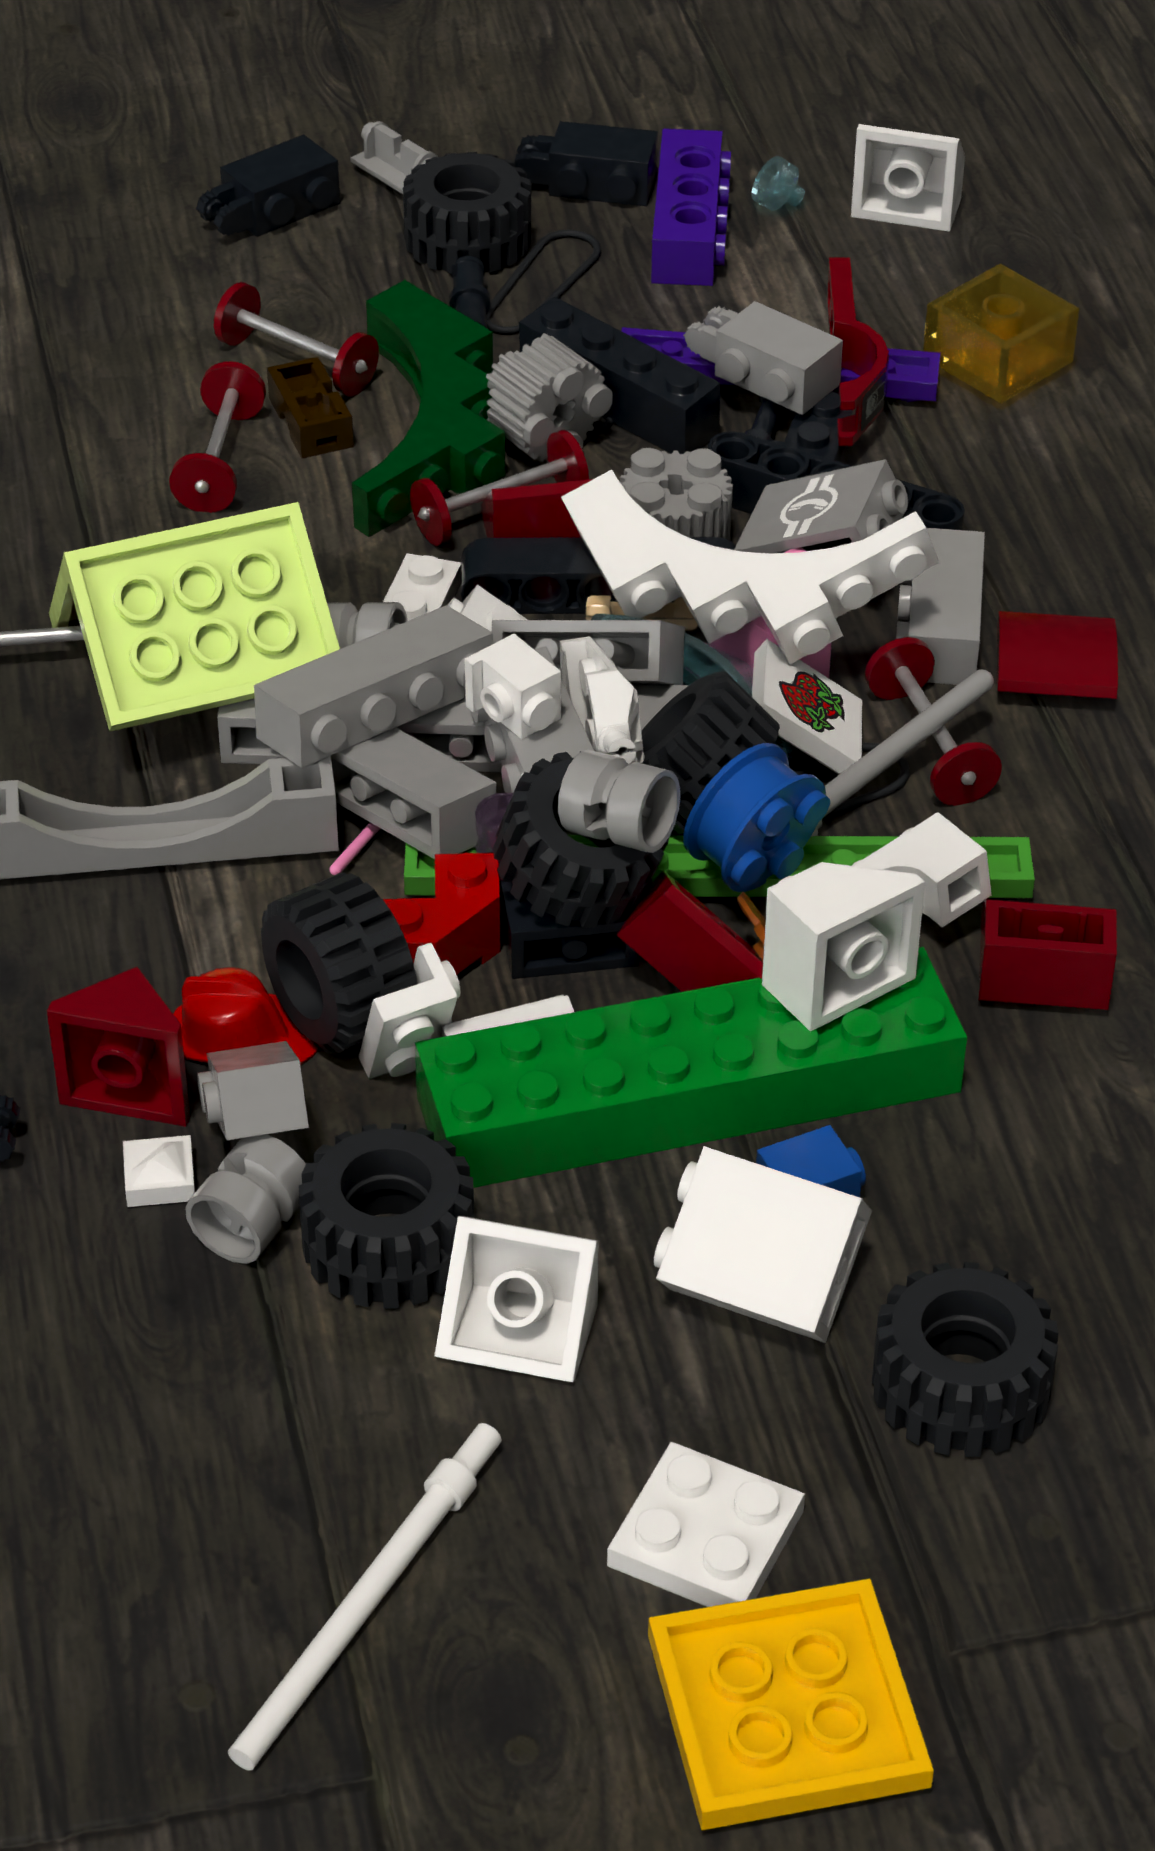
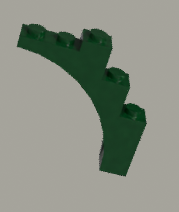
(450, 439)

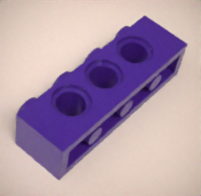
(690, 207)

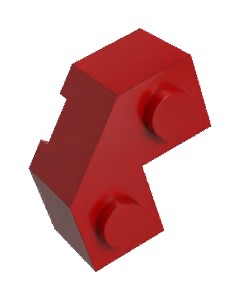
(461, 917)

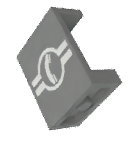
(824, 509)

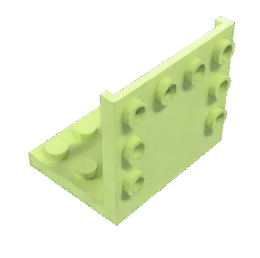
(195, 613)

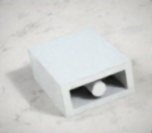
(762, 1243)

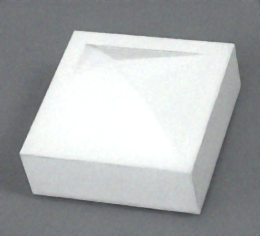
(158, 1170)

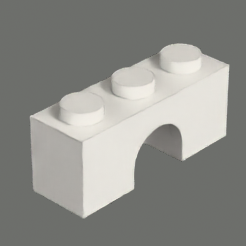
(945, 859)

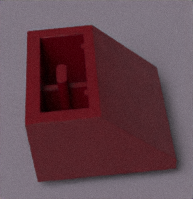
(1047, 954)

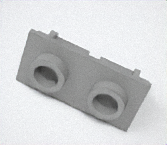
(387, 156)

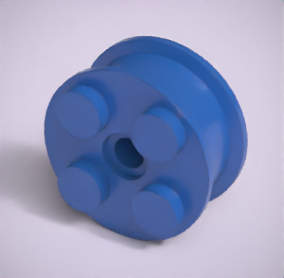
(755, 818)

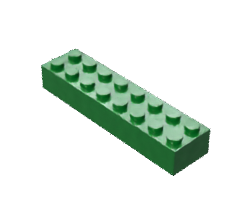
(678, 1074)

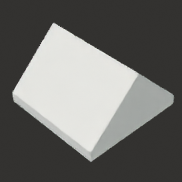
(518, 1299)

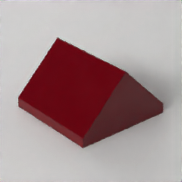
(529, 511)
(687, 939)
(120, 1051)

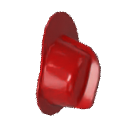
(234, 1011)

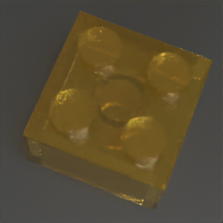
(1001, 332)

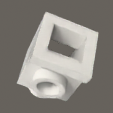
(514, 686)

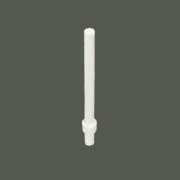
(445, 1491)

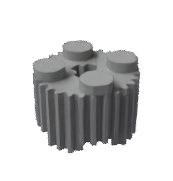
(544, 393)
(682, 490)

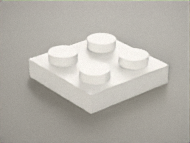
(705, 1529)

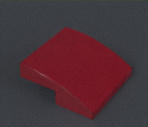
(1057, 655)

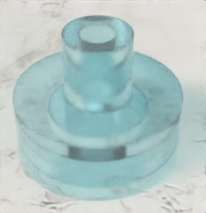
(777, 184)

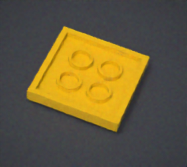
(788, 1704)

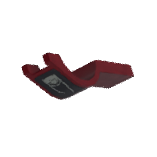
(862, 353)

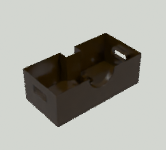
(305, 397)

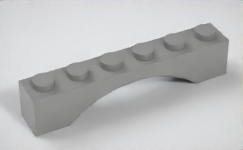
(263, 814)

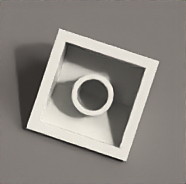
(907, 177)
(840, 938)

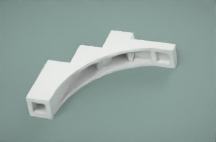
(729, 588)

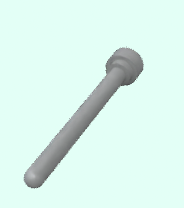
(906, 738)

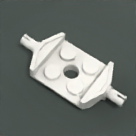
(602, 699)

